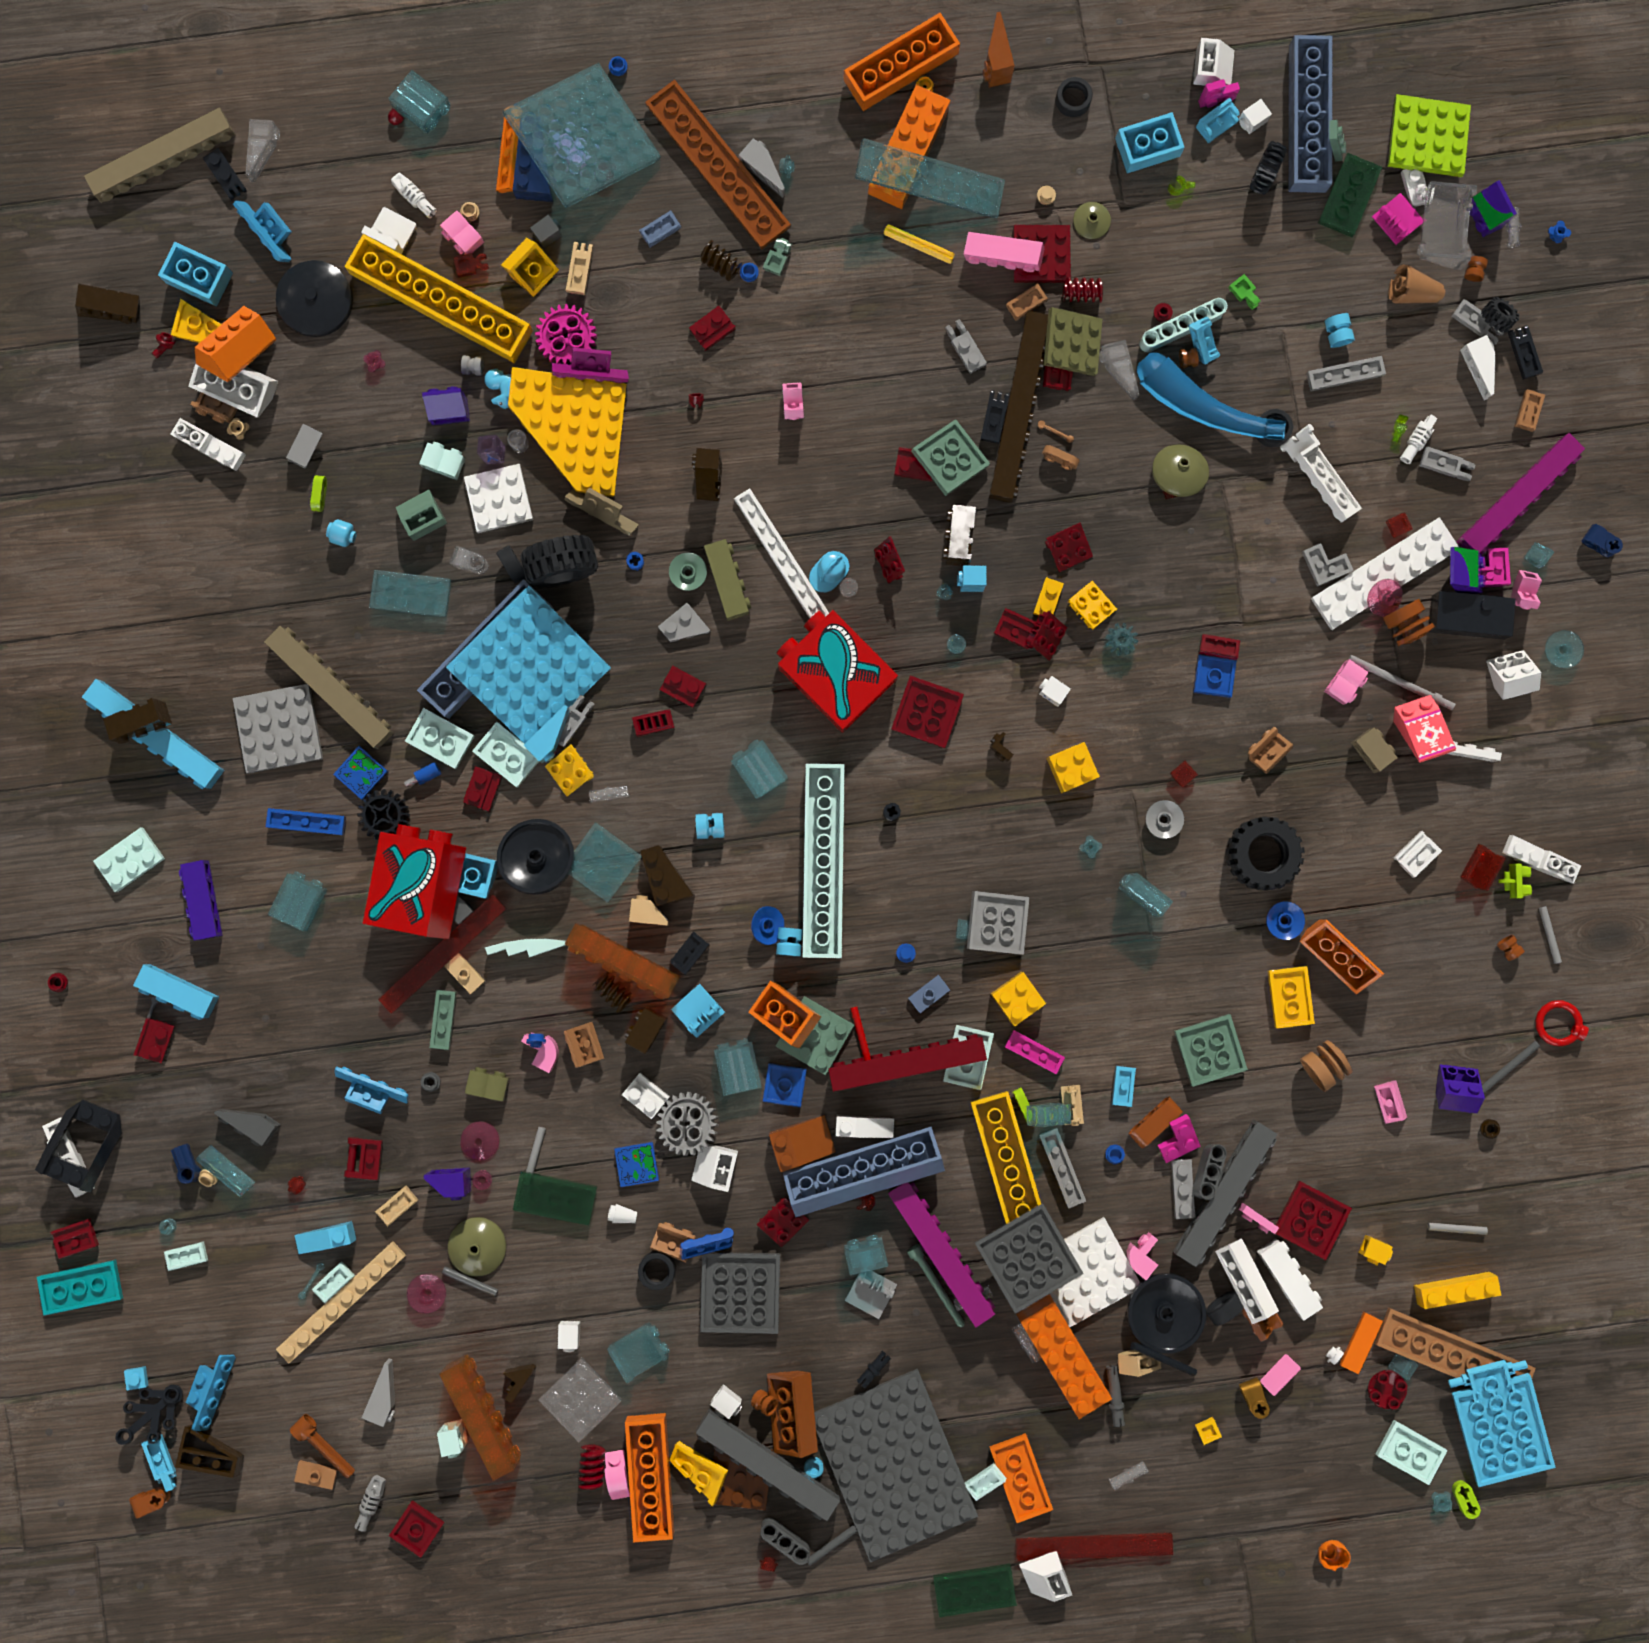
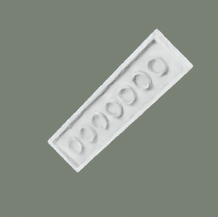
(1398, 563)

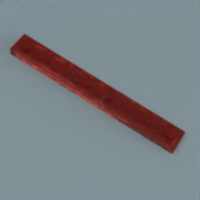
(442, 954)
(1096, 1546)

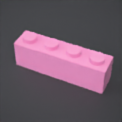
(1004, 251)

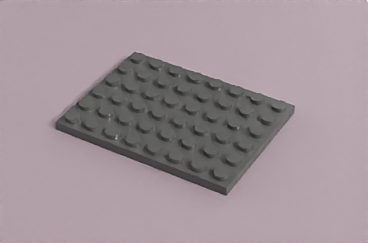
(894, 1465)

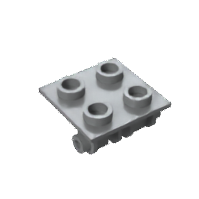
(871, 1293)

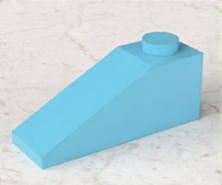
(546, 739)
(325, 1238)

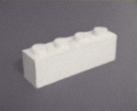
(1290, 1280)
(1247, 1281)

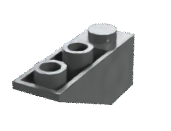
(256, 1126)

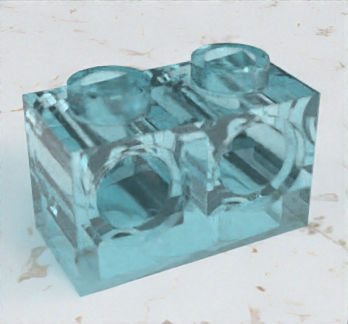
(1048, 1114)

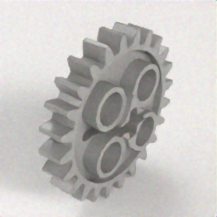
(704, 1124)

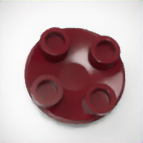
(1387, 1389)

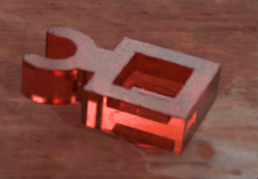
(467, 264)

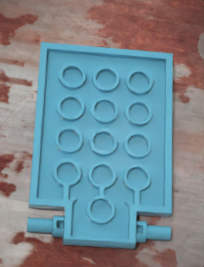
(1501, 1422)

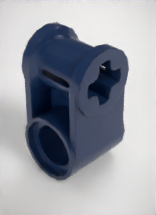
(1600, 540)

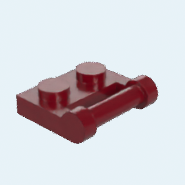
(369, 1159)

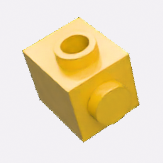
(1375, 1250)

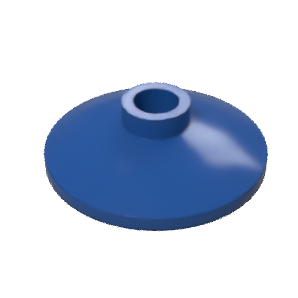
(773, 920)
(1294, 924)

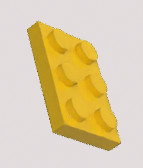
(1291, 997)

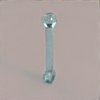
(319, 1267)

